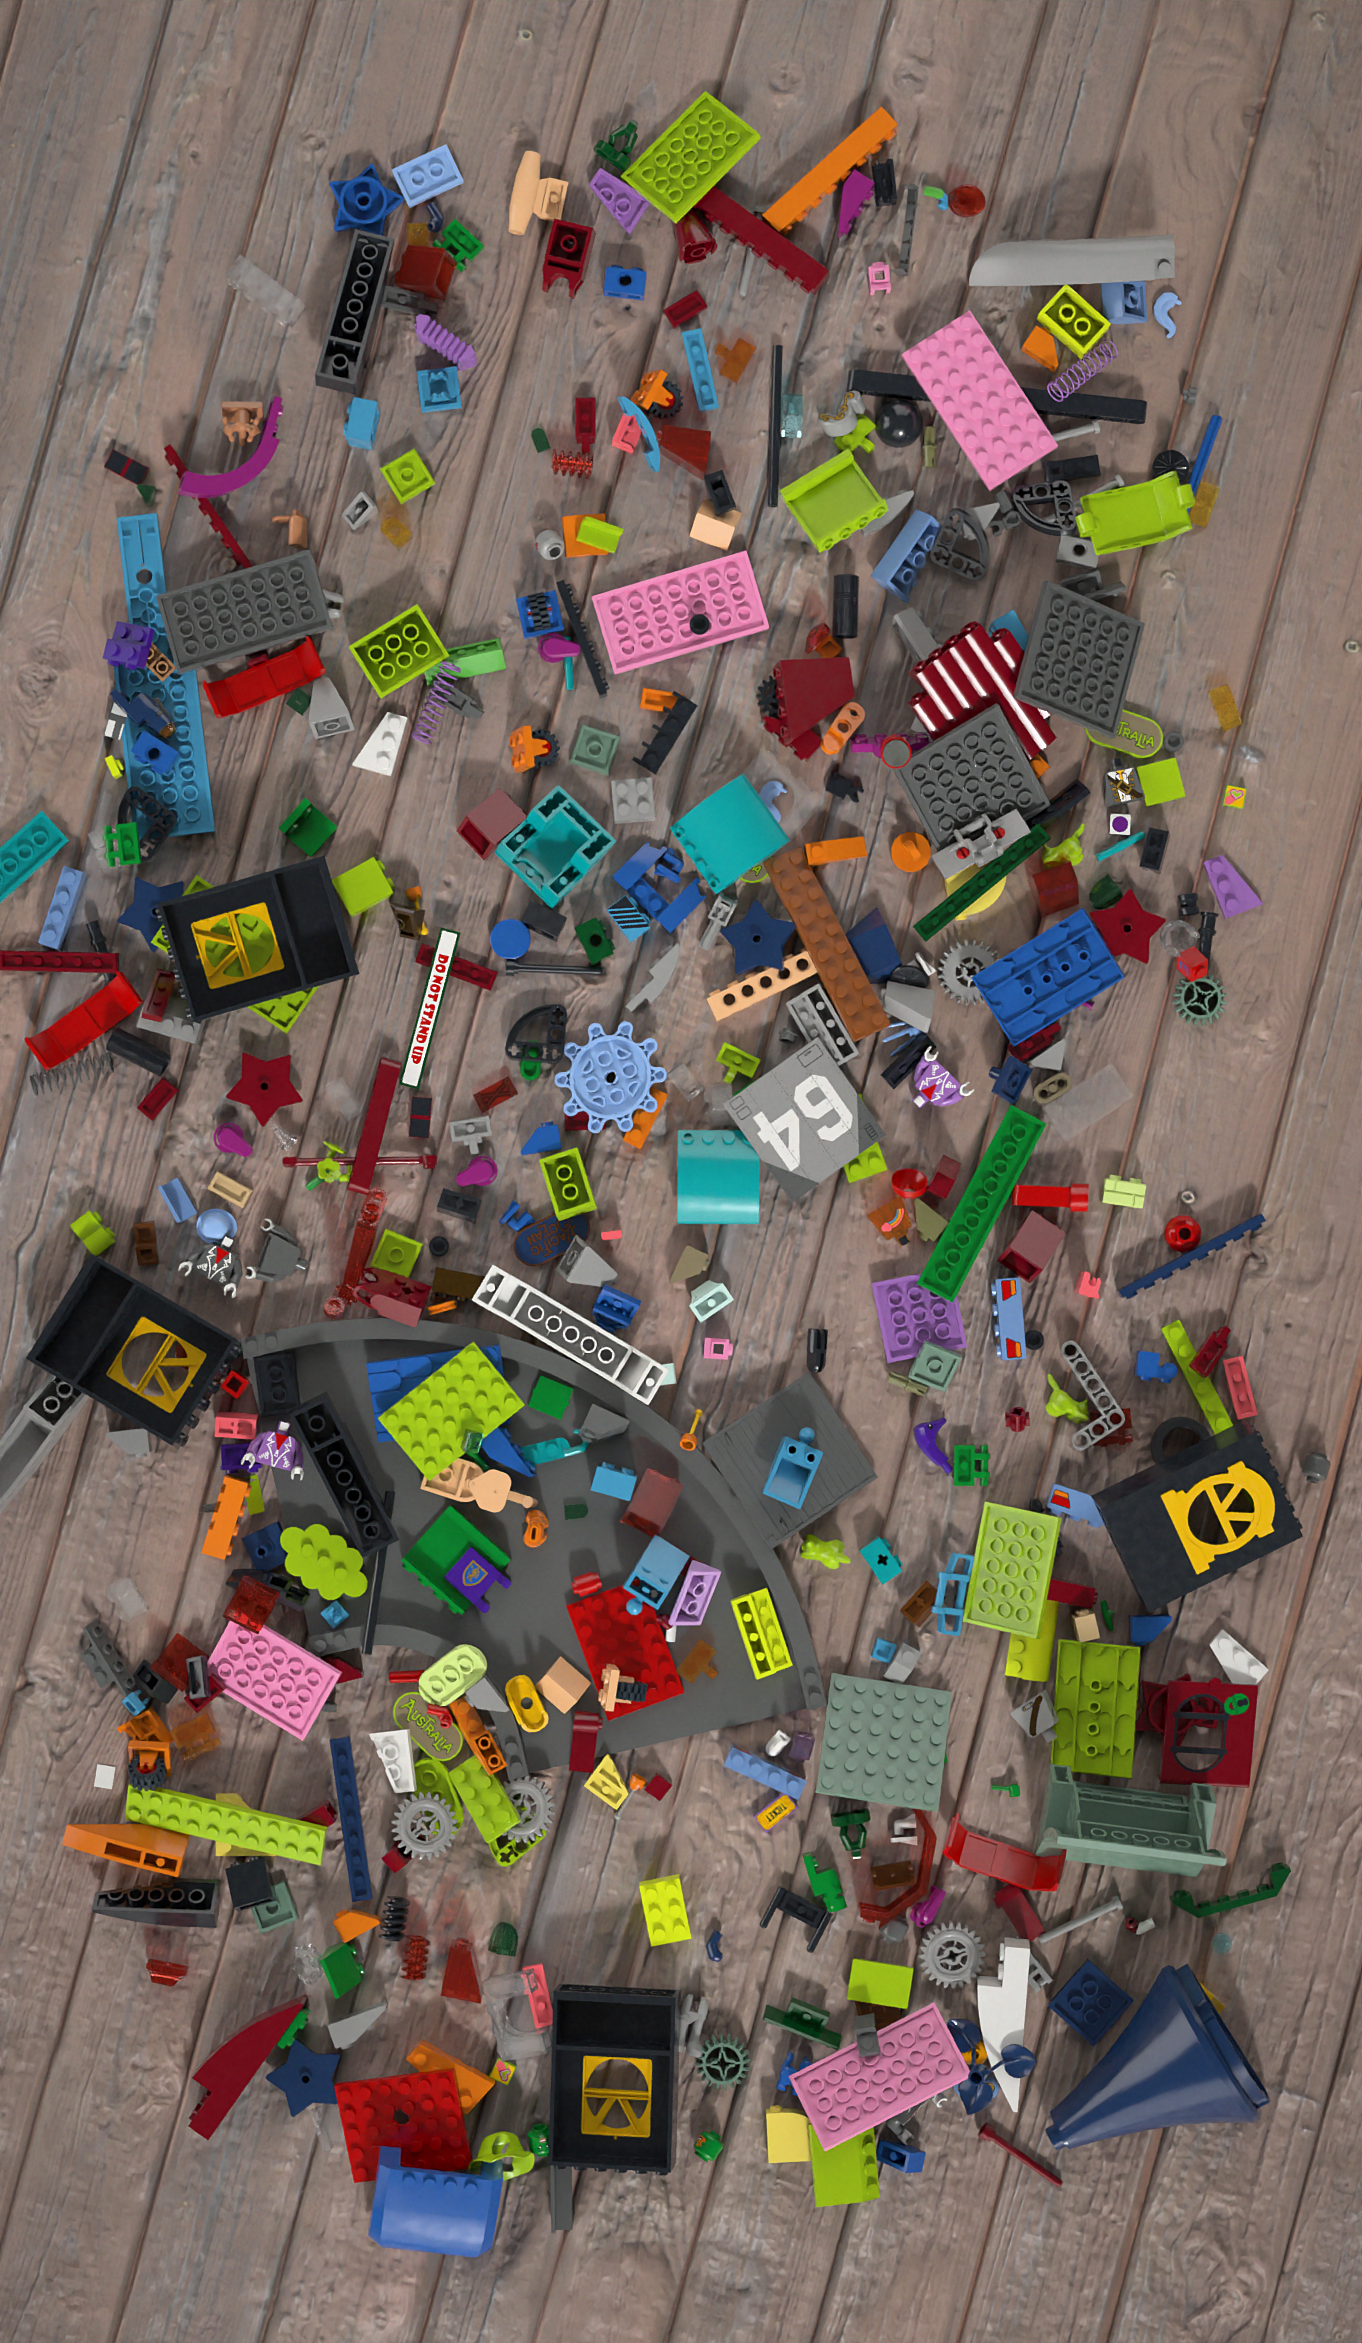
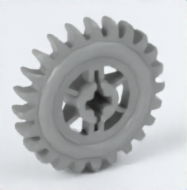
(954, 960)
(525, 1788)
(410, 1839)
(932, 1960)

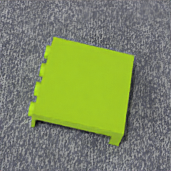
(833, 501)

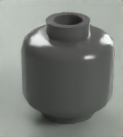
(1316, 1467)
(895, 1929)

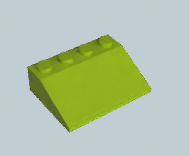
(398, 651)
(845, 2171)

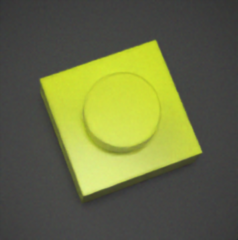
(115, 766)

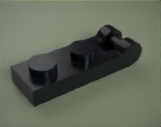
(1072, 468)

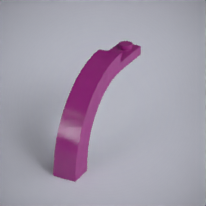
(218, 485)

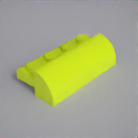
(761, 1633)
(1032, 1657)

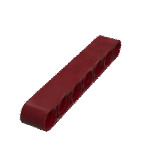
(374, 1126)

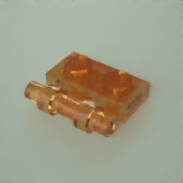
(192, 1731)

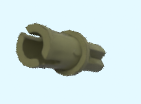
(929, 447)
(907, 1383)

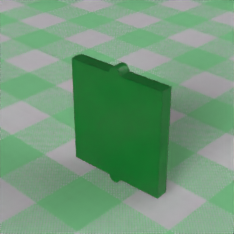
(550, 1397)

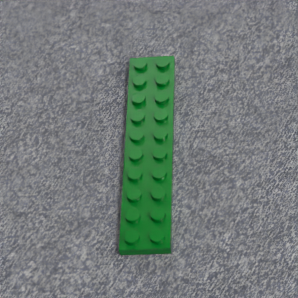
(981, 1203)

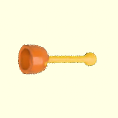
(414, 894)
(690, 1436)

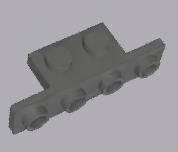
(1090, 586)
(105, 1662)

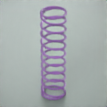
(1105, 354)
(433, 703)

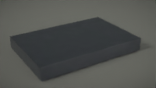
(277, 1383)

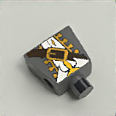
(1121, 785)

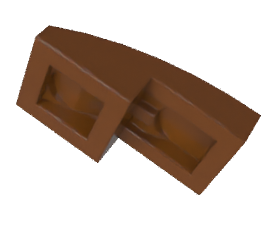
(146, 1243)

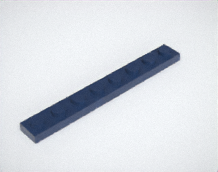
(1184, 1260)
(351, 1819)

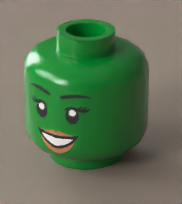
(539, 2140)

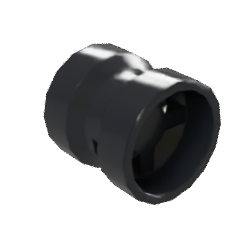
(1188, 904)

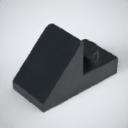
(719, 492)

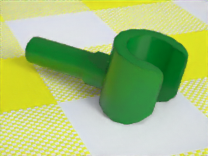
(1014, 1789)

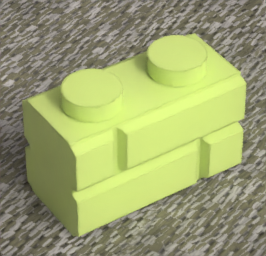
(1123, 1192)

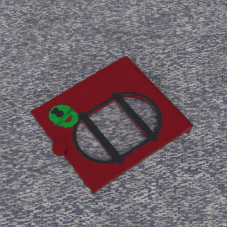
(1237, 1739)

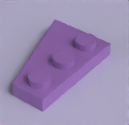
(619, 199)
(1229, 888)

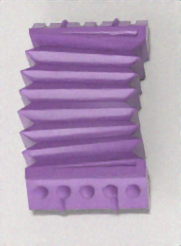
(444, 343)

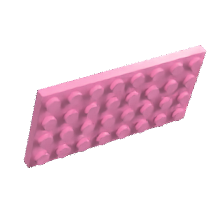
(979, 400)
(653, 616)
(856, 2093)

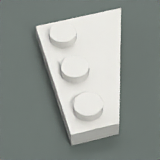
(383, 746)
(1236, 1661)
(397, 1756)

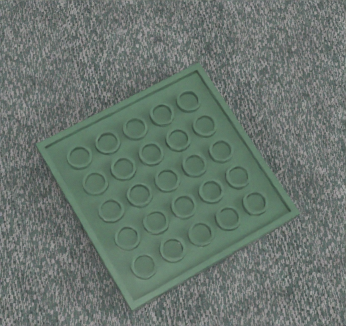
(884, 1742)

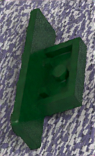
(805, 2021)

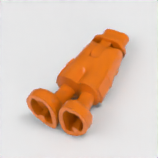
(535, 1531)

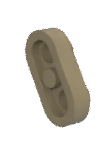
(1052, 1089)

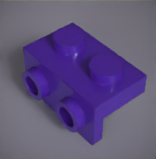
(231, 1458)

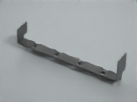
(907, 229)

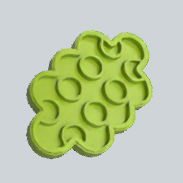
(323, 1561)

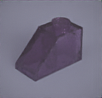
(801, 1746)

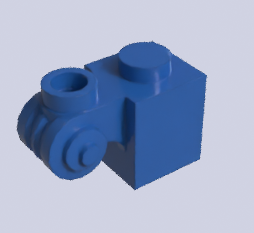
(1147, 1366)

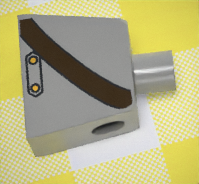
(1037, 1716)

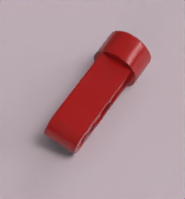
(1052, 1196)

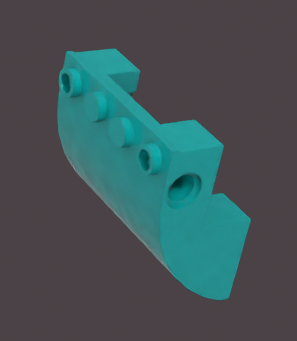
(729, 833)
(555, 846)
(717, 1178)

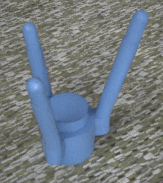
(912, 1031)

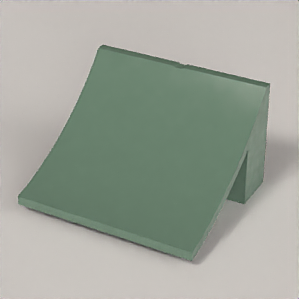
(1127, 1826)

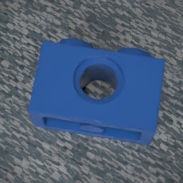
(633, 291)
(146, 744)

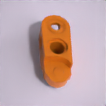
(846, 723)

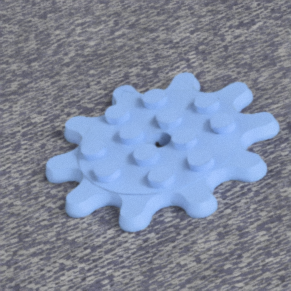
(589, 1077)

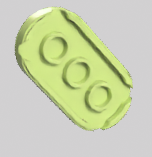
(452, 1675)

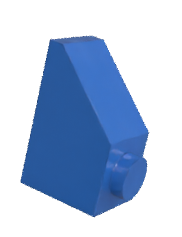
(543, 1140)
(1147, 1627)
(901, 2156)

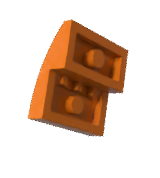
(570, 530)

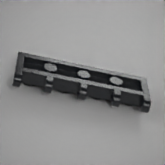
(667, 734)

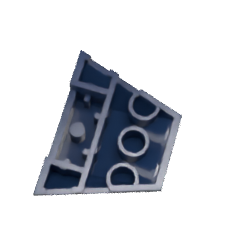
(874, 948)

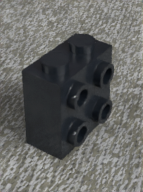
(250, 1883)

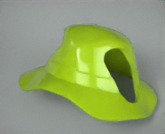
(491, 2150)

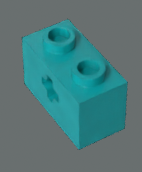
(883, 1571)

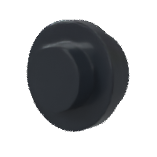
(699, 624)
(439, 1246)

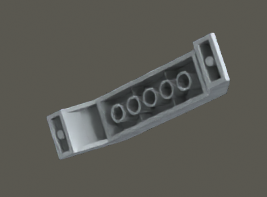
(570, 1334)

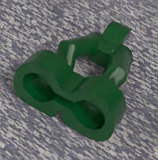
(607, 150)
(847, 1818)

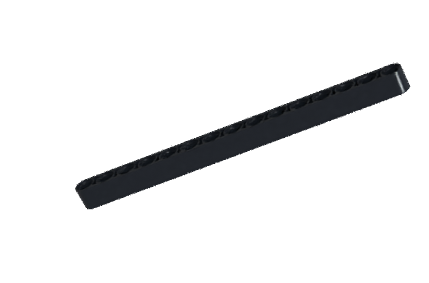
(1075, 405)

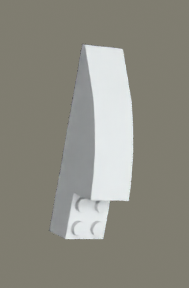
(1003, 2009)

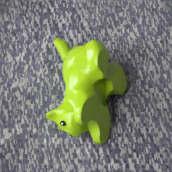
(1067, 851)
(1061, 1403)
(828, 1553)

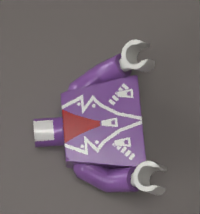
(936, 1083)
(277, 1450)

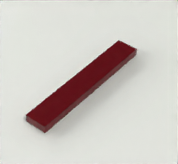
(59, 961)

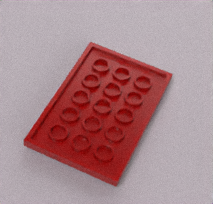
(627, 1641)

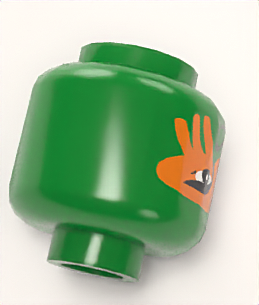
(708, 2146)

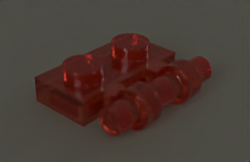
(1121, 1438)

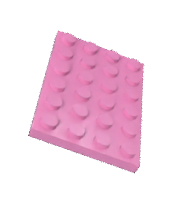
(273, 1677)

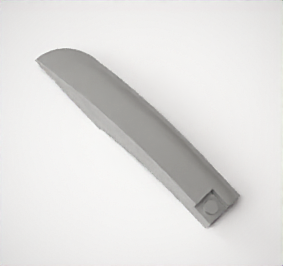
(1075, 261)
(35, 1434)

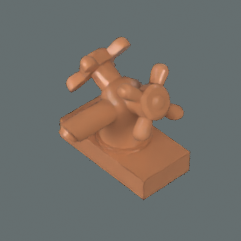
(242, 414)

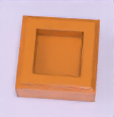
(829, 648)

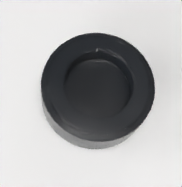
(1034, 1340)

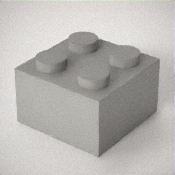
(633, 800)

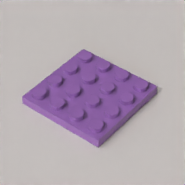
(915, 1314)

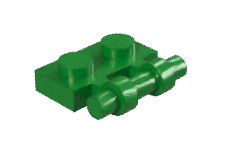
(463, 241)
(128, 844)
(965, 1465)
(290, 2033)

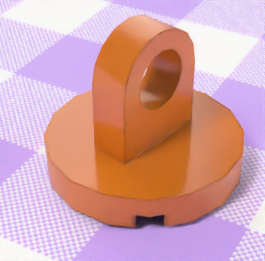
(910, 852)

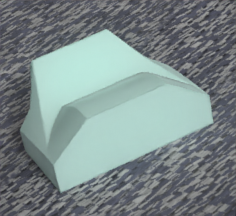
(709, 1299)

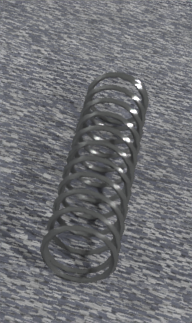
(34, 1086)

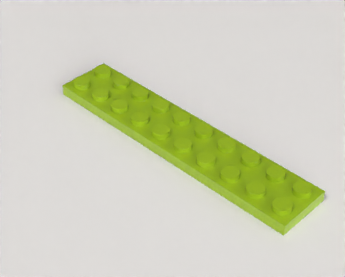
(227, 1823)

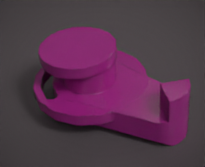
(557, 648)
(232, 1140)
(478, 1172)
(926, 1911)

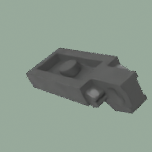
(407, 301)
(458, 701)

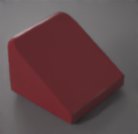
(256, 658)
(658, 1787)

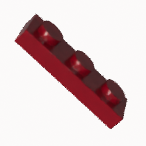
(158, 995)

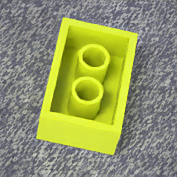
(1073, 321)
(665, 1910)

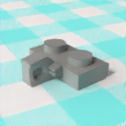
(471, 1131)

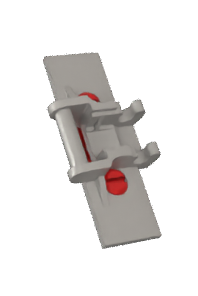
(984, 849)

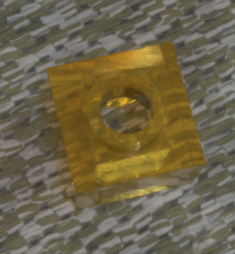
(422, 239)

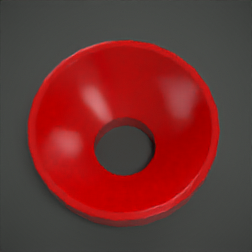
(909, 1179)
(1172, 1237)

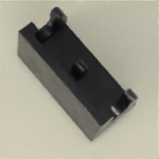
(884, 183)
(1155, 850)
(543, 921)
(459, 1205)

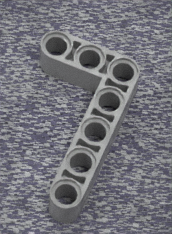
(1094, 1395)

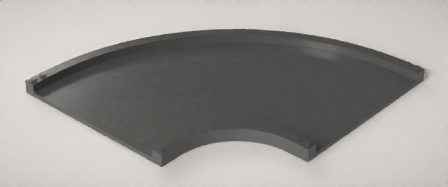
(530, 1618)

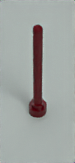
(988, 2133)

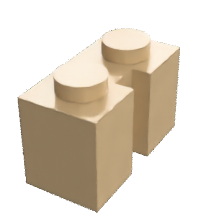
(1084, 1625)

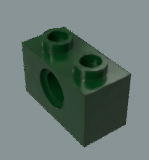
(595, 953)

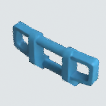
(957, 1610)

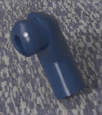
(436, 219)
(712, 1948)

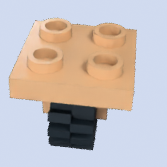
(619, 1688)

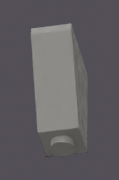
(909, 1004)

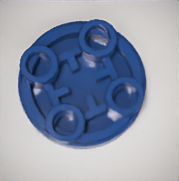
(510, 939)

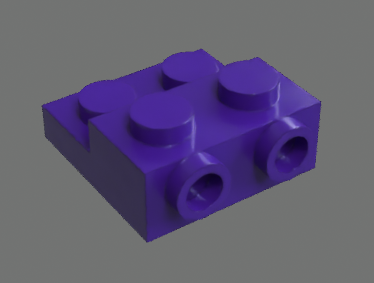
(129, 646)

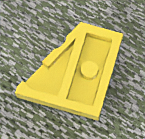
(607, 1783)

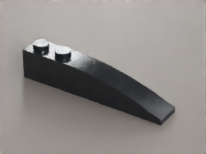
(173, 1903)

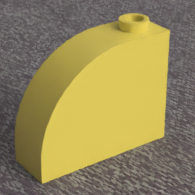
(984, 902)
(787, 2135)

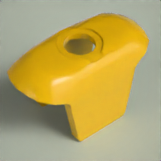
(530, 1719)

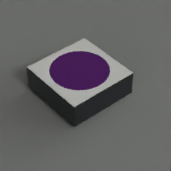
(1119, 824)

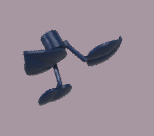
(973, 2091)

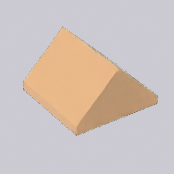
(713, 528)
(562, 1685)

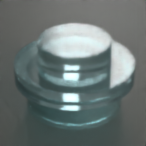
(1221, 1943)

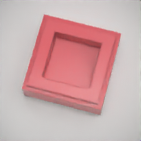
(611, 1235)

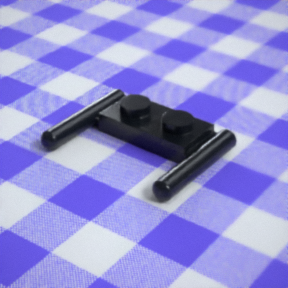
(800, 1909)

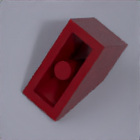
(349, 1671)
(395, 1857)

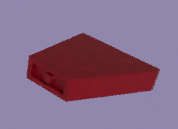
(810, 692)

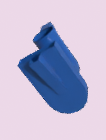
(677, 863)
(524, 1219)

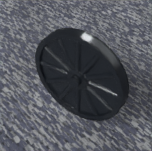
(1170, 461)
(909, 975)

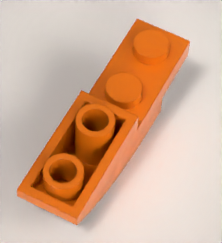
(477, 1736)

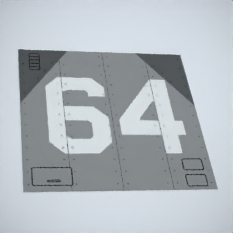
(804, 1119)

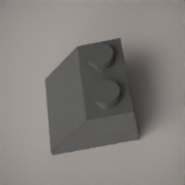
(602, 1425)

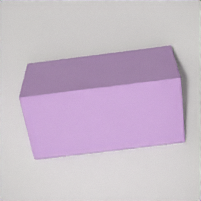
(694, 1594)

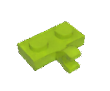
(857, 436)
(737, 1062)

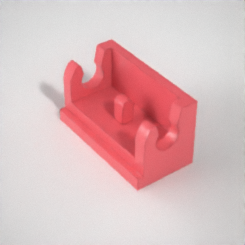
(627, 434)
(1087, 1287)
(236, 1425)

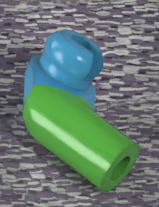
(939, 194)

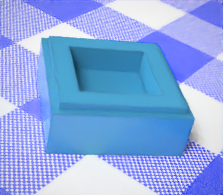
(883, 1650)

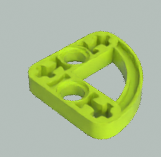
(496, 1850)

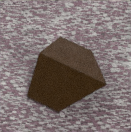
(409, 920)

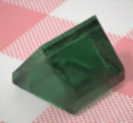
(148, 493)
(471, 1441)

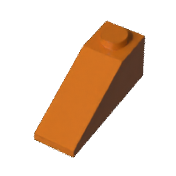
(835, 850)

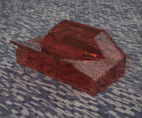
(166, 1972)

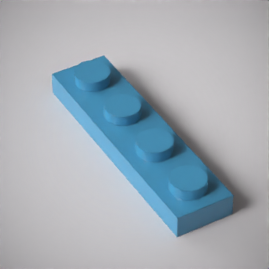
(700, 370)

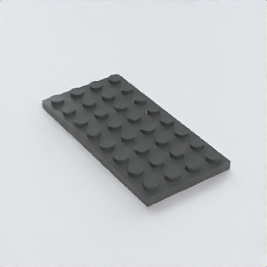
(244, 612)

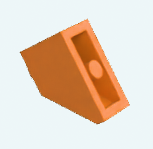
(1041, 348)
(354, 1922)

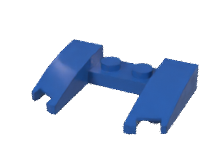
(666, 914)

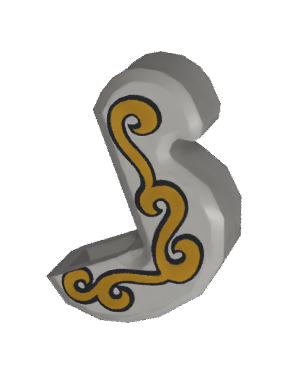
(846, 417)

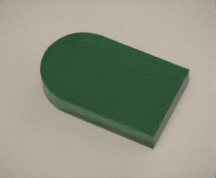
(540, 440)
(575, 1511)

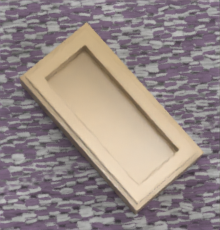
(230, 1189)

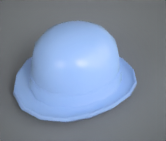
(216, 1224)

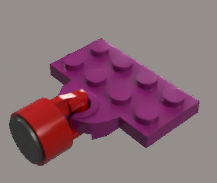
(893, 749)

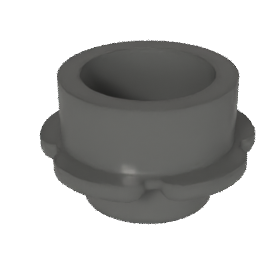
(1190, 395)
(787, 1036)

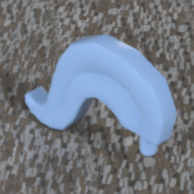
(1160, 310)
(768, 793)

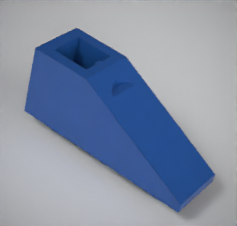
(502, 1449)

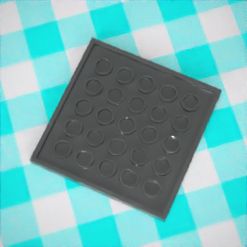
(1078, 660)
(971, 774)

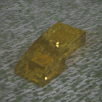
(1205, 501)
(1225, 707)

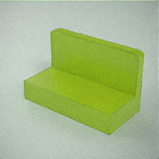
(599, 534)

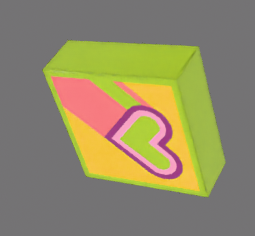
(1234, 797)
(502, 2071)

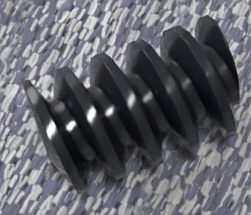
(395, 1919)

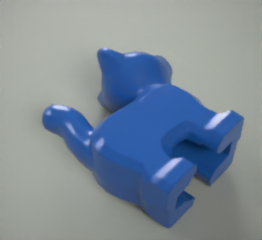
(787, 2070)

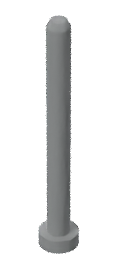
(750, 257)
(1094, 426)
(1117, 482)
(1081, 1920)

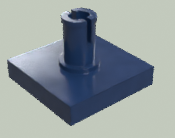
(1010, 1079)
(265, 1547)

